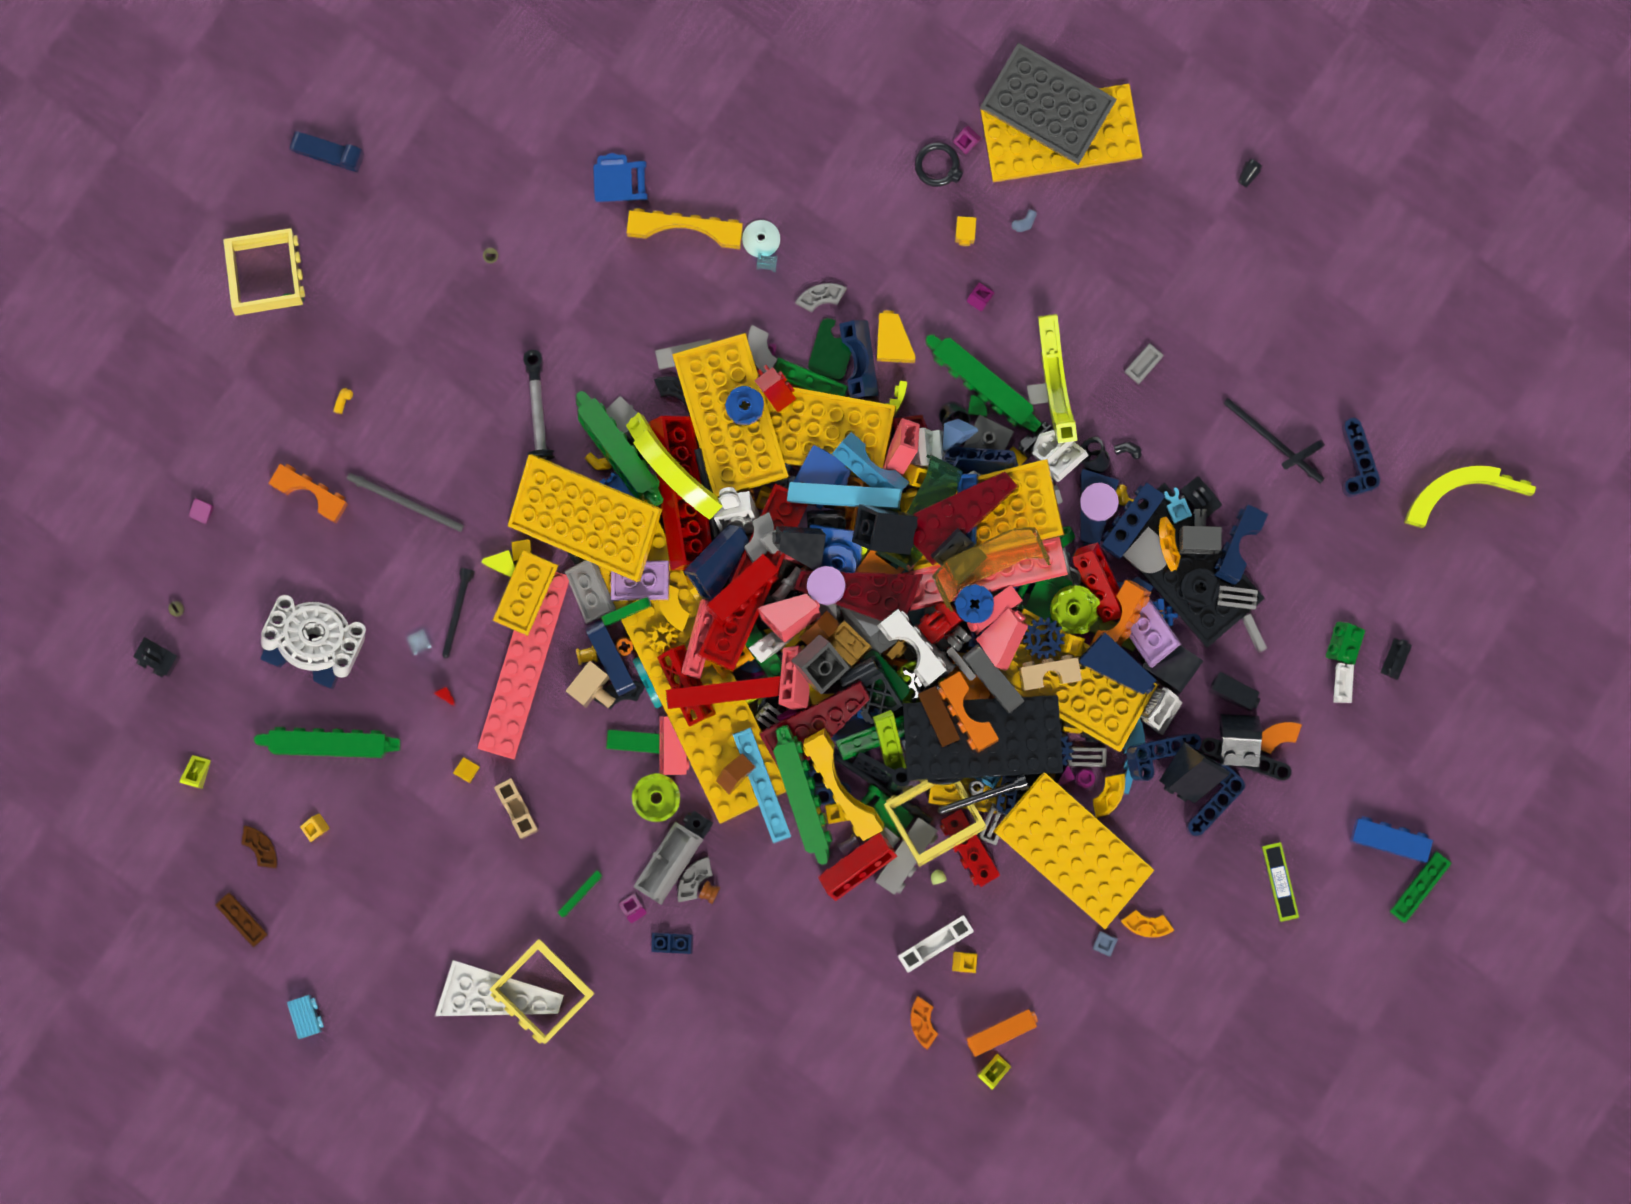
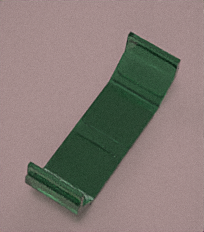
(940, 483)

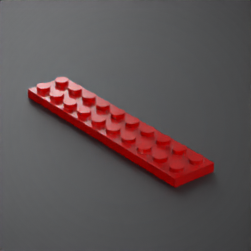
(726, 641)

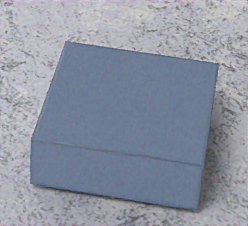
(1105, 944)

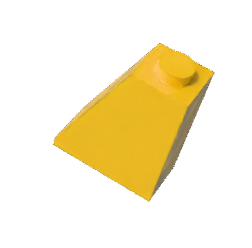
(893, 340)

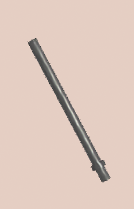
(360, 481)

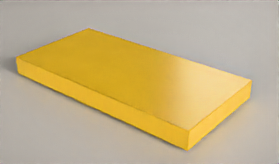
(525, 592)

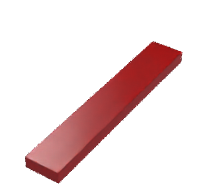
(723, 692)

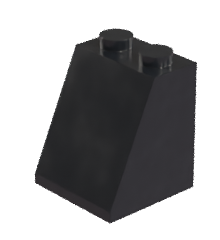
(884, 529)
(1175, 669)
(1192, 774)

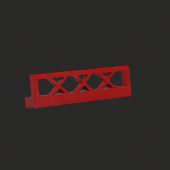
(677, 657)

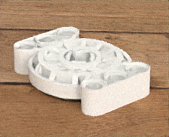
(318, 619)

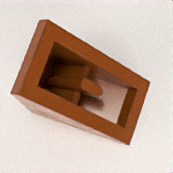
(823, 626)
(735, 773)

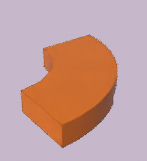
(1279, 734)
(921, 1022)

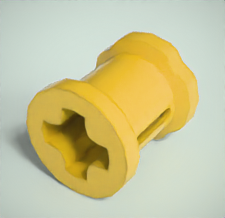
(586, 655)

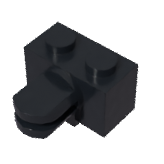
(1200, 497)
(156, 657)

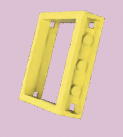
(255, 241)
(909, 793)
(512, 1009)

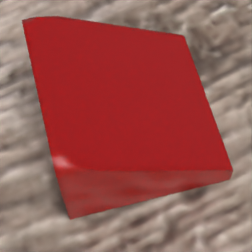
(446, 695)

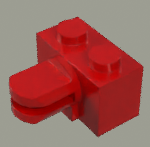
(775, 388)
(939, 623)

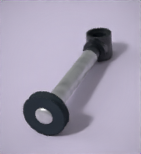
(537, 405)

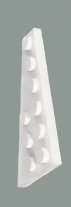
(469, 994)

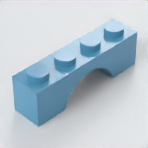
(854, 456)

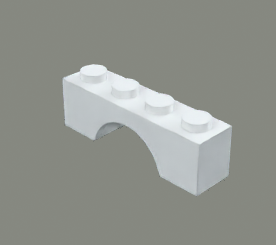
(928, 665)
(935, 943)

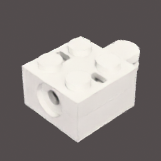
(737, 510)

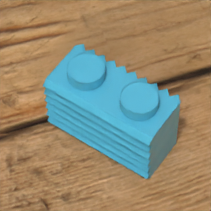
(305, 1016)

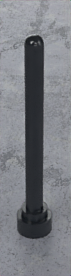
(465, 576)
(1019, 784)

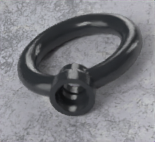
(954, 174)

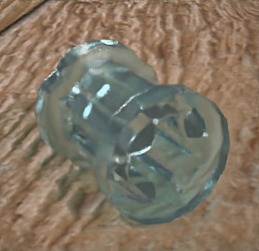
(767, 262)

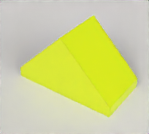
(500, 562)
(196, 772)
(994, 1071)

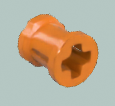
(629, 648)

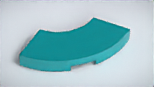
(647, 683)

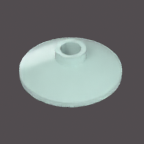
(768, 245)

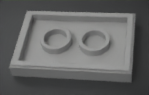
(590, 591)

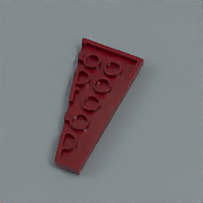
(960, 511)
(873, 593)
(828, 714)

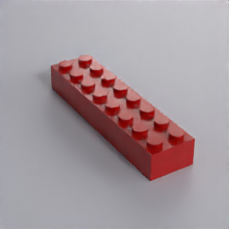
(684, 526)

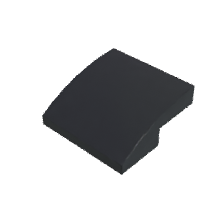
(953, 545)

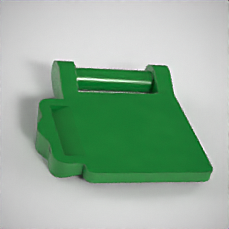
(1042, 596)
(902, 814)

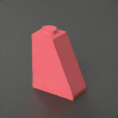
(902, 447)
(1006, 599)
(790, 615)
(1003, 638)

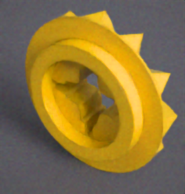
(661, 646)

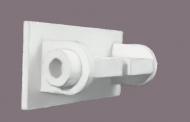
(1343, 683)

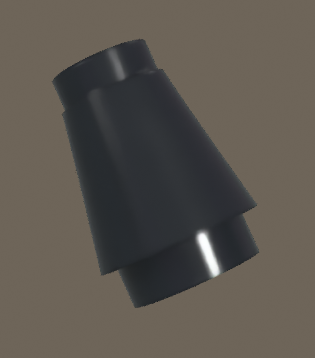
(1249, 172)

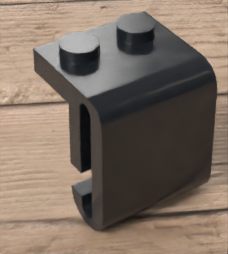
(1240, 740)

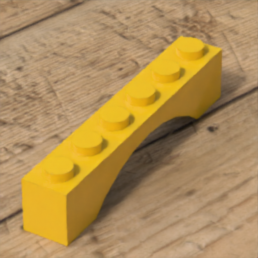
(644, 224)
(863, 817)

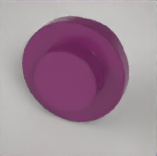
(1085, 778)

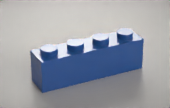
(1391, 840)

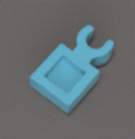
(1178, 508)

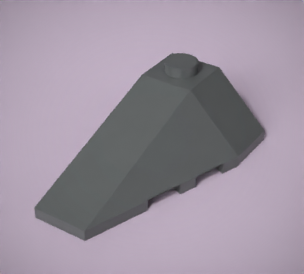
(868, 630)

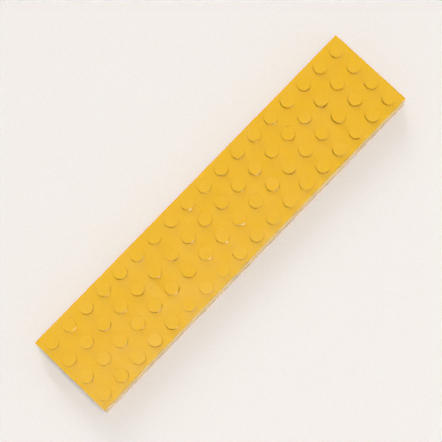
(711, 741)

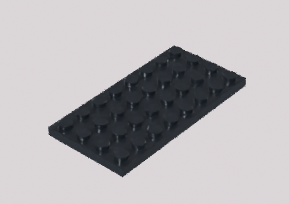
(1205, 622)
(1026, 743)

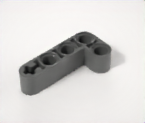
(993, 678)

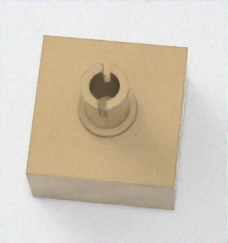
(589, 686)

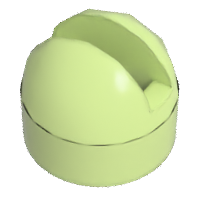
(938, 877)

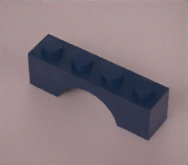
(857, 338)
(1231, 564)
(323, 677)

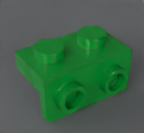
(1345, 643)

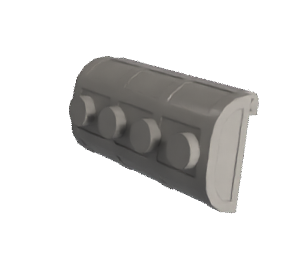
(668, 863)

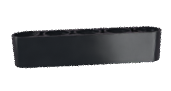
(1273, 765)

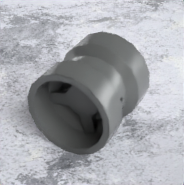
(958, 637)

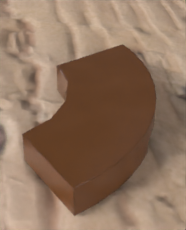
(261, 846)

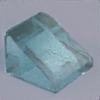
(418, 642)

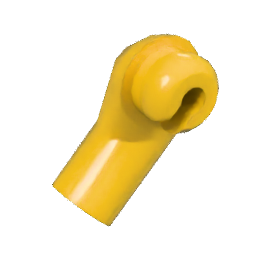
(344, 395)
(598, 464)
(1122, 495)

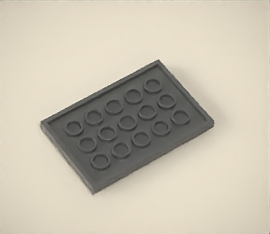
(1048, 103)

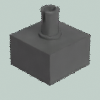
(989, 435)
(1200, 538)
(820, 664)

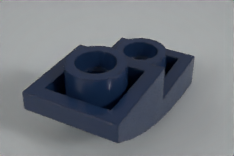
(672, 943)

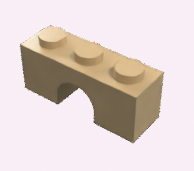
(1032, 675)
(516, 808)

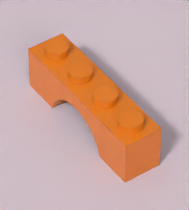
(287, 481)
(1132, 599)
(979, 734)

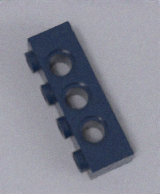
(1118, 547)

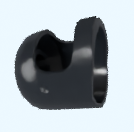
(952, 407)
(1102, 461)

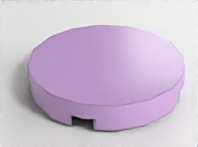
(1099, 502)
(826, 585)

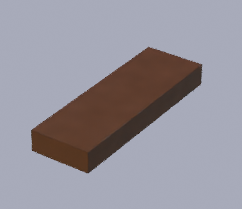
(938, 716)
(241, 919)

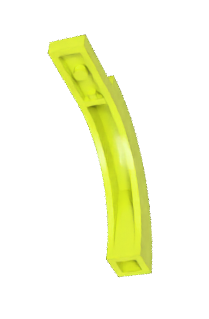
(1054, 377)
(670, 469)
(1425, 501)

